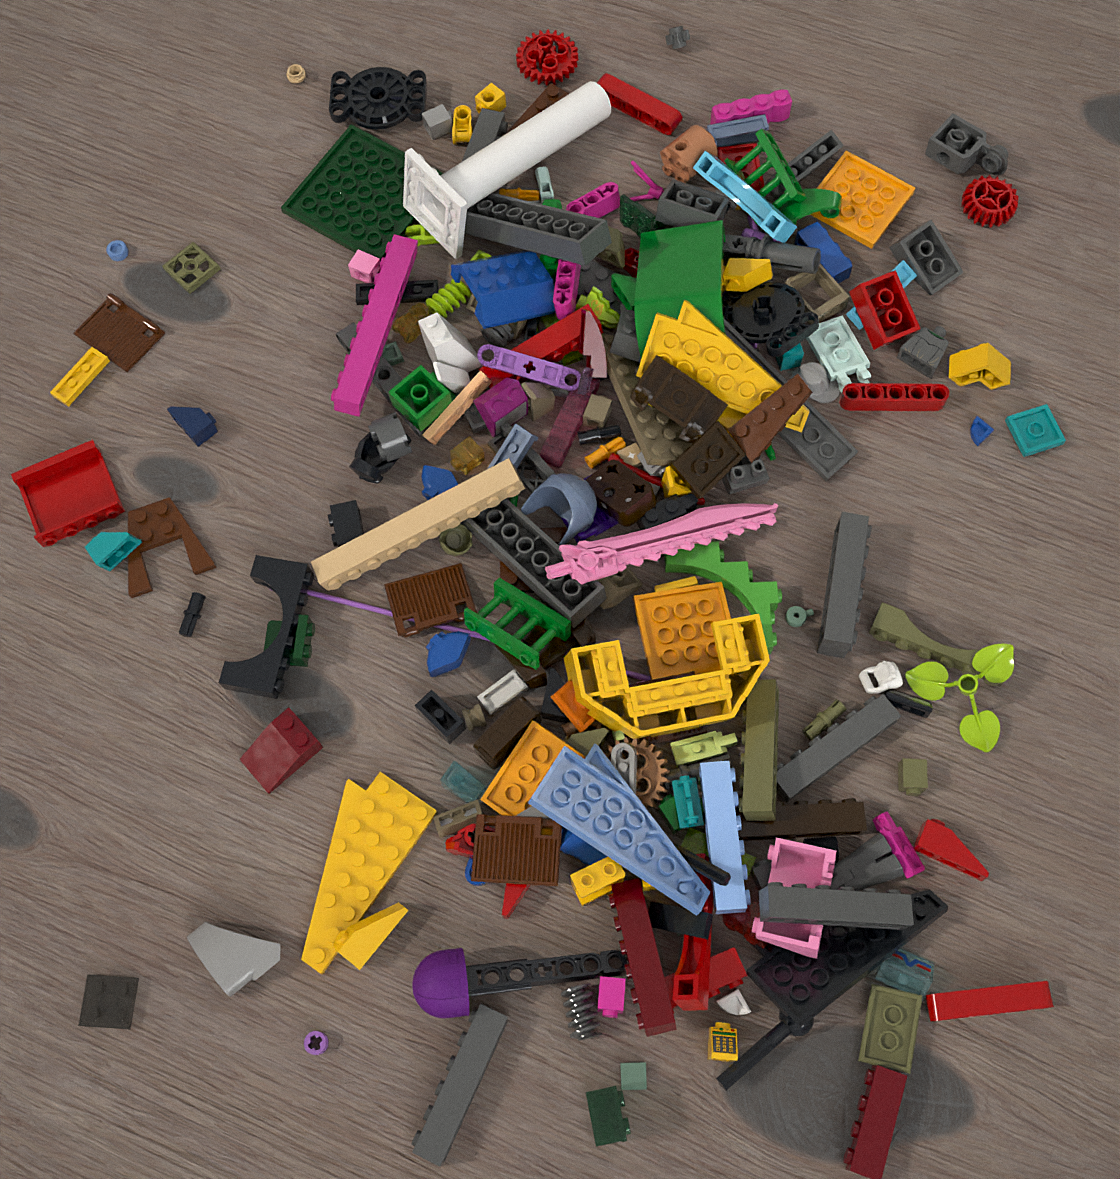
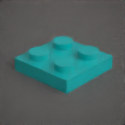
(1035, 430)

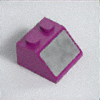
(502, 404)

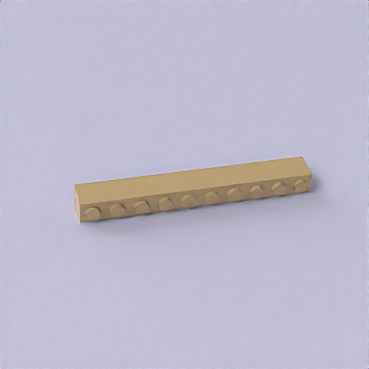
(417, 525)

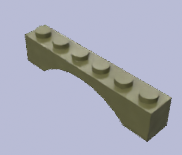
(894, 626)

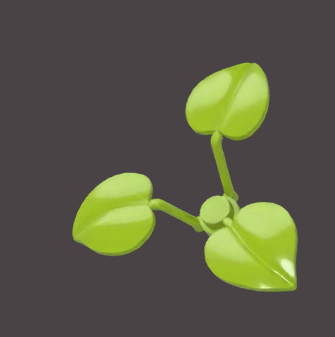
(994, 663)

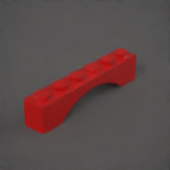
(693, 971)

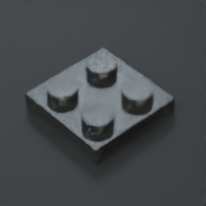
(108, 1002)

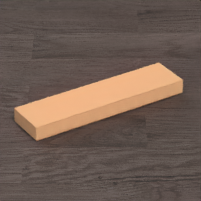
(457, 408)

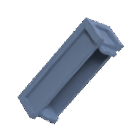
(737, 131)
(514, 446)

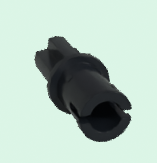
(598, 434)
(192, 614)

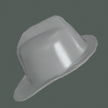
(818, 381)

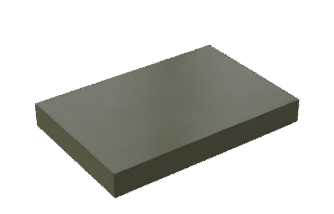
(890, 1028)

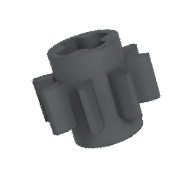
(677, 37)

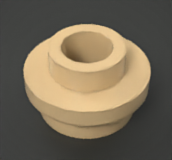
(295, 73)

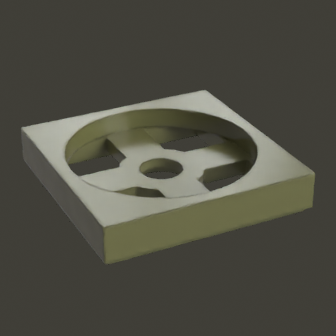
(201, 277)

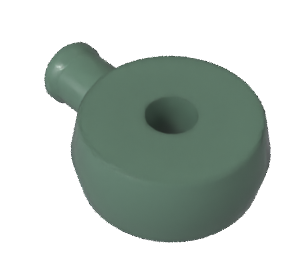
(800, 612)

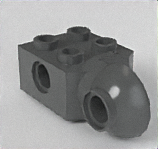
(962, 144)

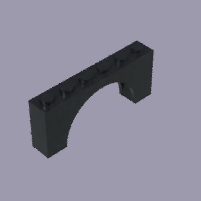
(265, 672)

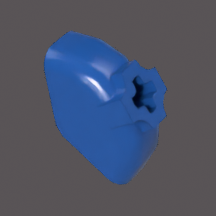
(436, 481)
(446, 652)

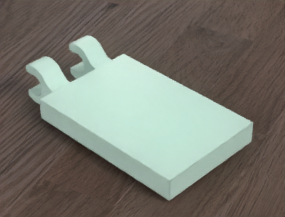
(839, 352)

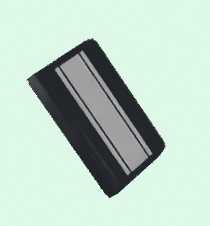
(909, 703)

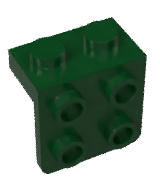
(304, 633)

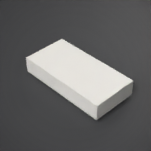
(502, 692)

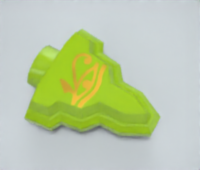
(600, 306)

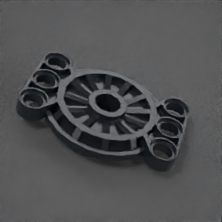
(363, 100)
(754, 323)

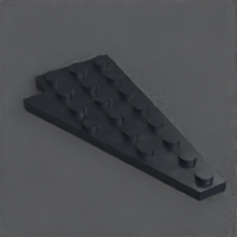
(807, 985)

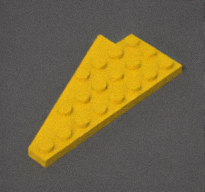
(712, 361)
(366, 849)

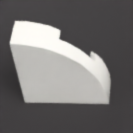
(734, 1003)

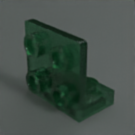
(637, 217)
(607, 1116)

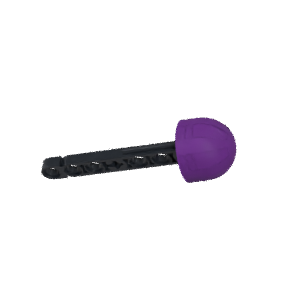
(445, 982)

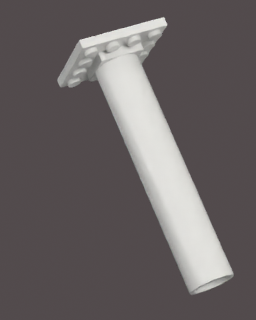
(443, 199)

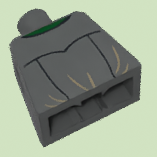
(924, 350)

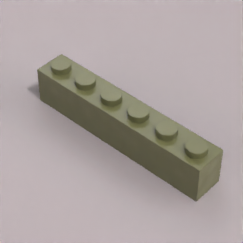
(761, 752)

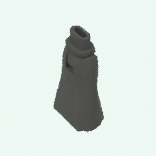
(867, 866)

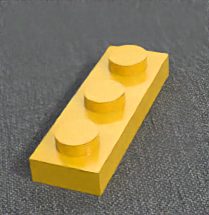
(80, 376)

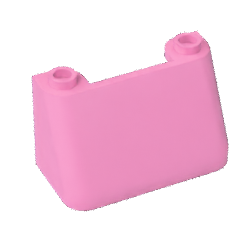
(792, 865)

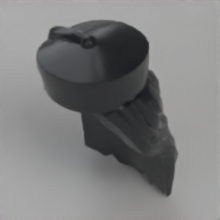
(368, 462)

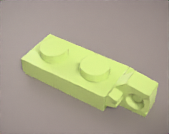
(701, 747)

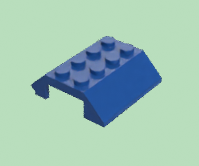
(507, 287)

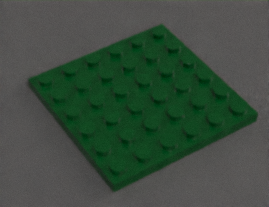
(355, 194)

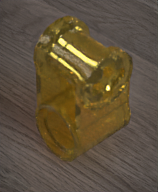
(408, 325)

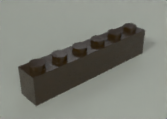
(808, 821)

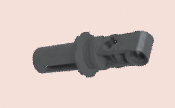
(780, 254)

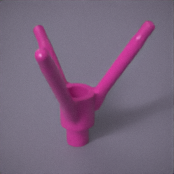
(654, 191)

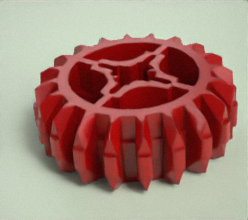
(992, 195)

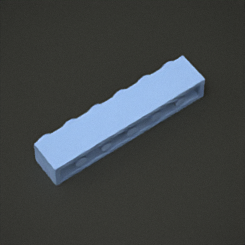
(722, 835)

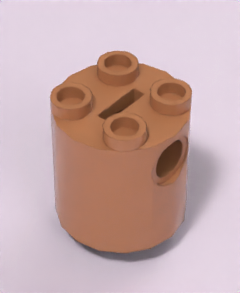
(685, 151)

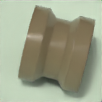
(474, 717)

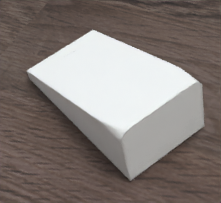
(451, 377)

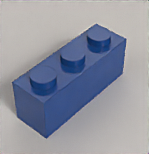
(831, 256)

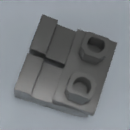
(745, 475)

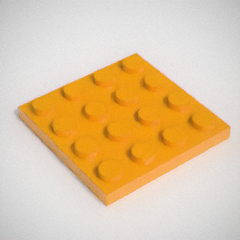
(868, 198)
(679, 629)
(524, 771)

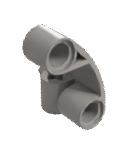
(232, 956)

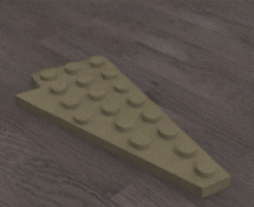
(653, 430)

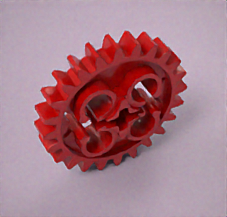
(553, 64)

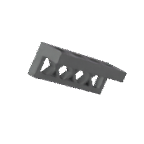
(533, 460)

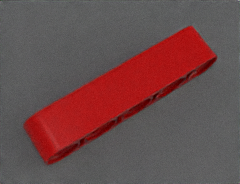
(640, 105)
(884, 401)
(989, 1001)

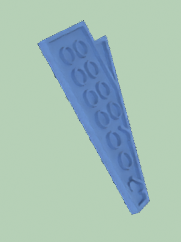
(605, 812)

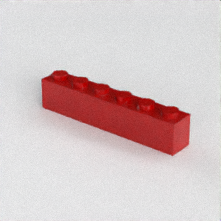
(547, 345)

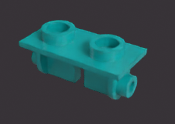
(687, 802)

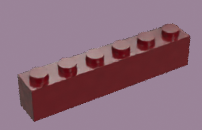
(643, 958)

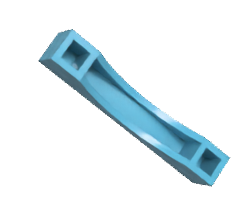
(732, 185)

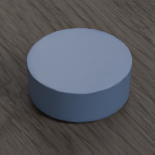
(117, 250)

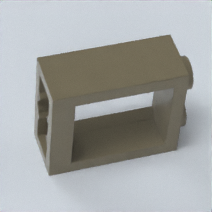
(838, 296)

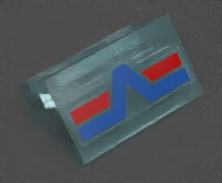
(906, 972)

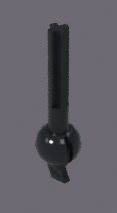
(761, 1049)

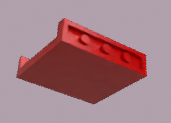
(68, 493)

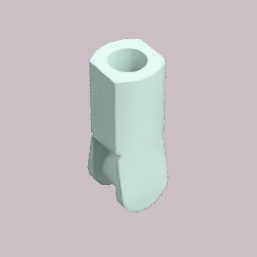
(544, 183)

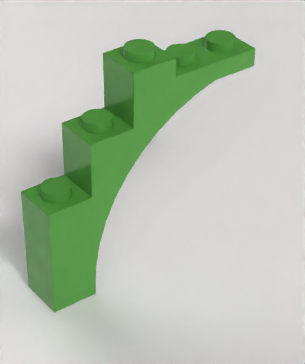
(709, 563)

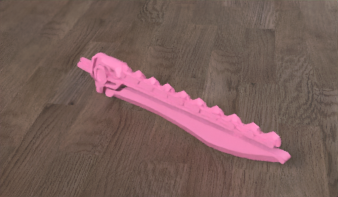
(607, 556)

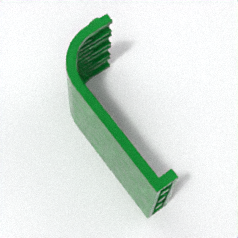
(679, 267)

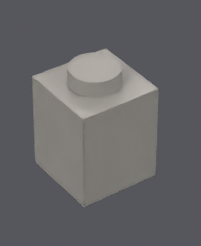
(437, 121)

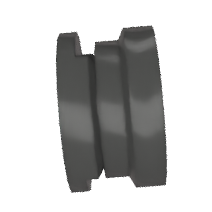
(498, 335)

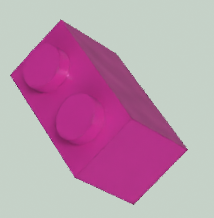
(611, 996)

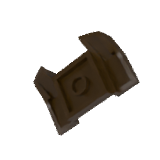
(678, 398)
(553, 652)

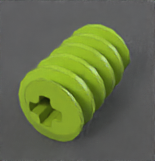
(447, 298)

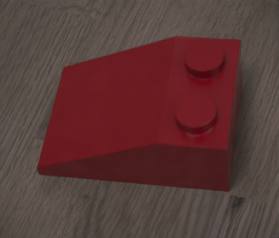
(280, 750)

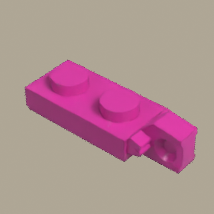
(899, 845)

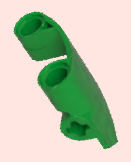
(817, 200)

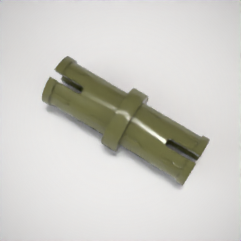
(824, 720)

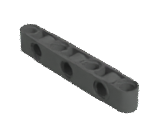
(383, 370)

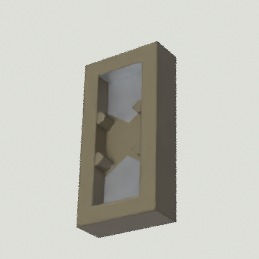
(457, 818)

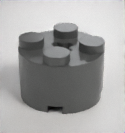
(390, 436)

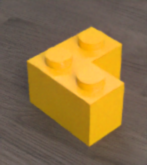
(980, 364)

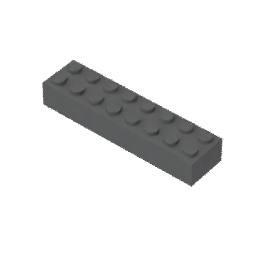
(538, 228)
(527, 553)

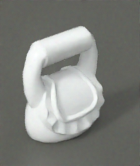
(886, 675)

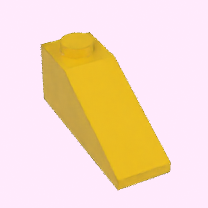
(364, 937)

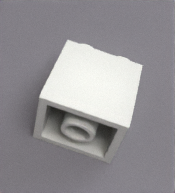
(447, 344)

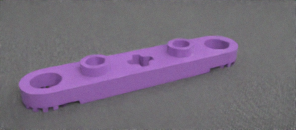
(513, 363)

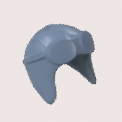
(568, 498)

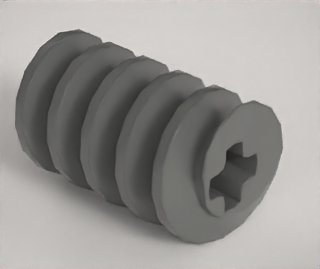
(580, 1012)

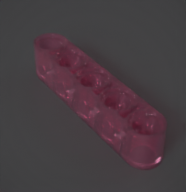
(567, 425)

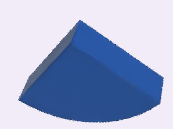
(980, 431)

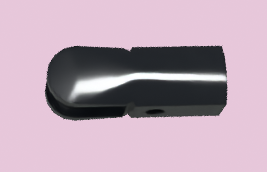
(531, 327)

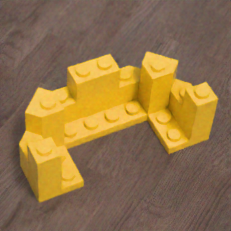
(676, 703)

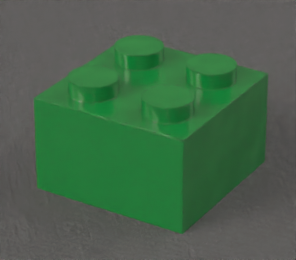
(420, 398)

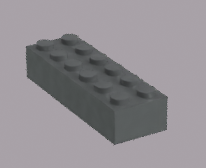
(843, 585)

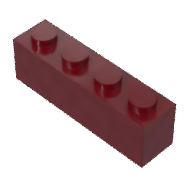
(875, 1123)

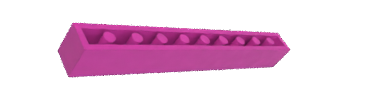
(375, 326)

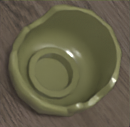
(456, 540)

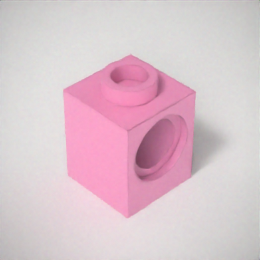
(364, 267)

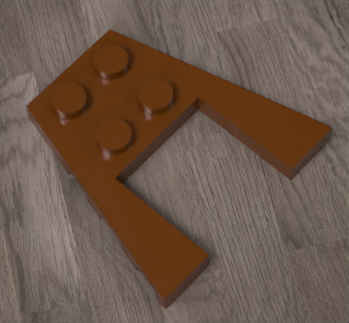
(157, 526)

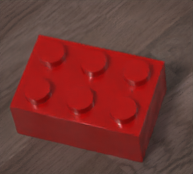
(884, 310)

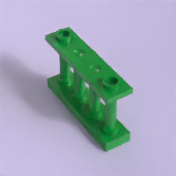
(775, 160)
(523, 605)

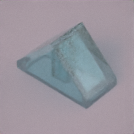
(462, 783)

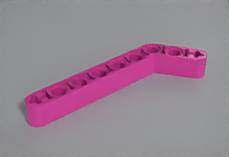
(594, 204)

